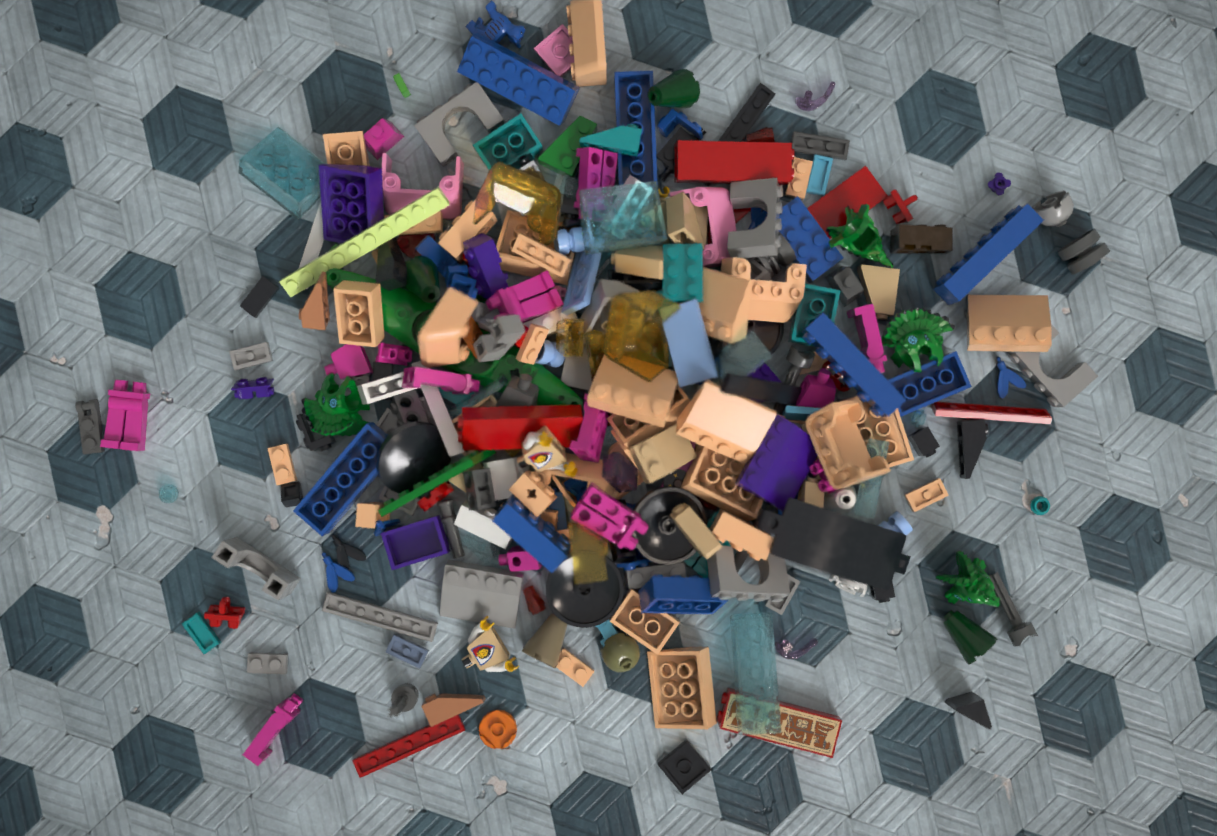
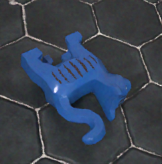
(497, 27)

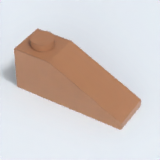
(316, 308)
(446, 706)

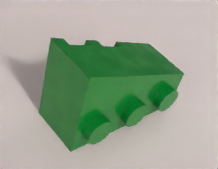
(562, 152)

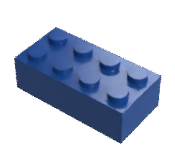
(807, 240)
(931, 384)
(532, 533)
(678, 595)

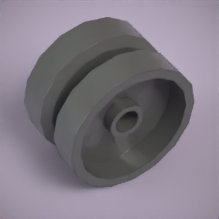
(1083, 251)

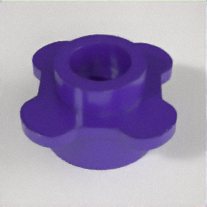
(993, 184)

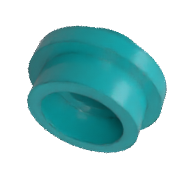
(1045, 505)

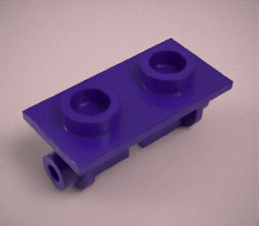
(245, 388)

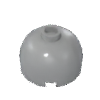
(1055, 209)

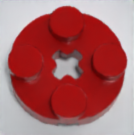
(435, 496)

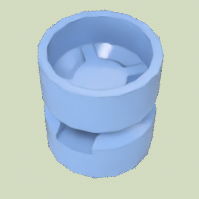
(569, 241)
(549, 355)
(897, 523)

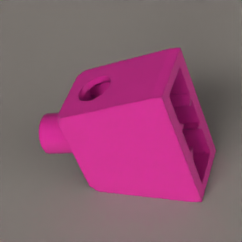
(382, 138)
(349, 361)
(817, 390)
(519, 560)

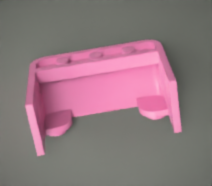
(397, 198)
(720, 218)

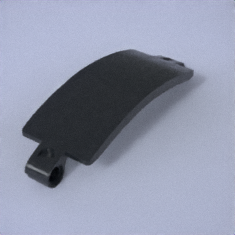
(835, 543)

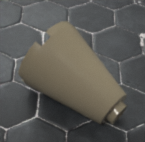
(547, 641)

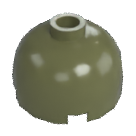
(620, 652)

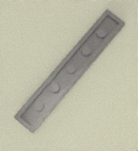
(380, 616)

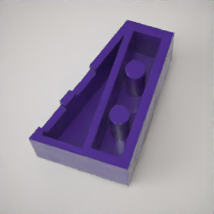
(484, 265)

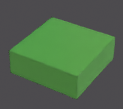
(401, 85)

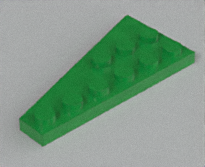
(435, 480)

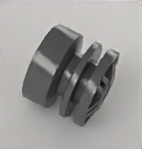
(784, 258)

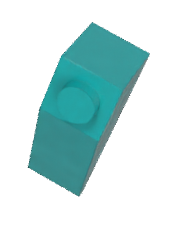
(617, 140)

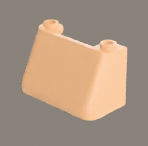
(842, 446)

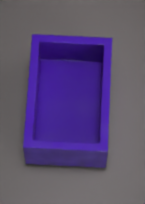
(415, 542)

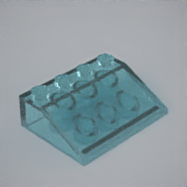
(283, 172)
(621, 217)

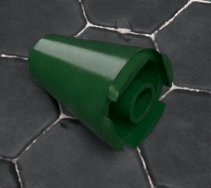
(675, 90)
(423, 279)
(968, 636)

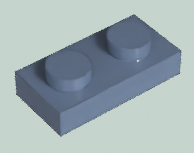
(407, 651)

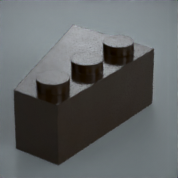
(921, 239)

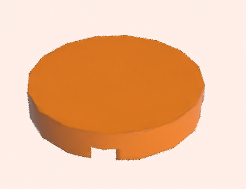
(497, 729)

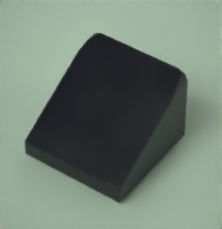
(291, 494)

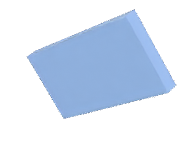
(581, 282)
(689, 345)

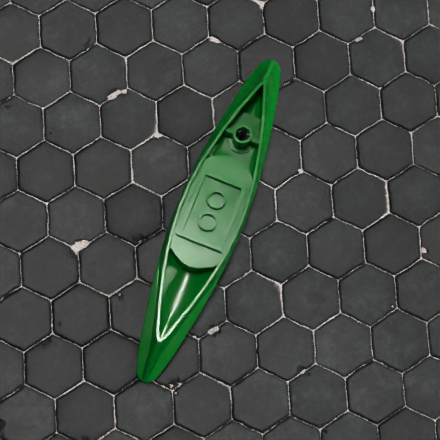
(404, 314)

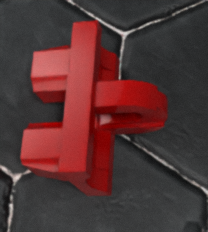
(895, 199)
(224, 612)

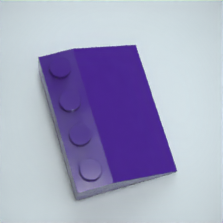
(349, 199)
(778, 464)

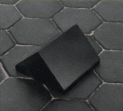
(972, 707)

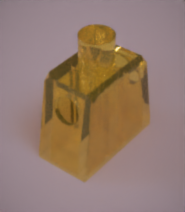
(570, 337)

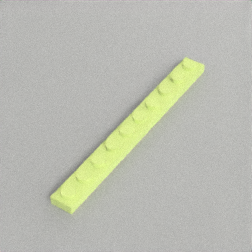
(366, 241)

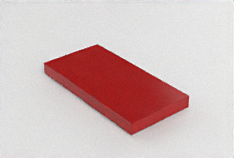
(854, 191)

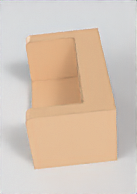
(368, 514)

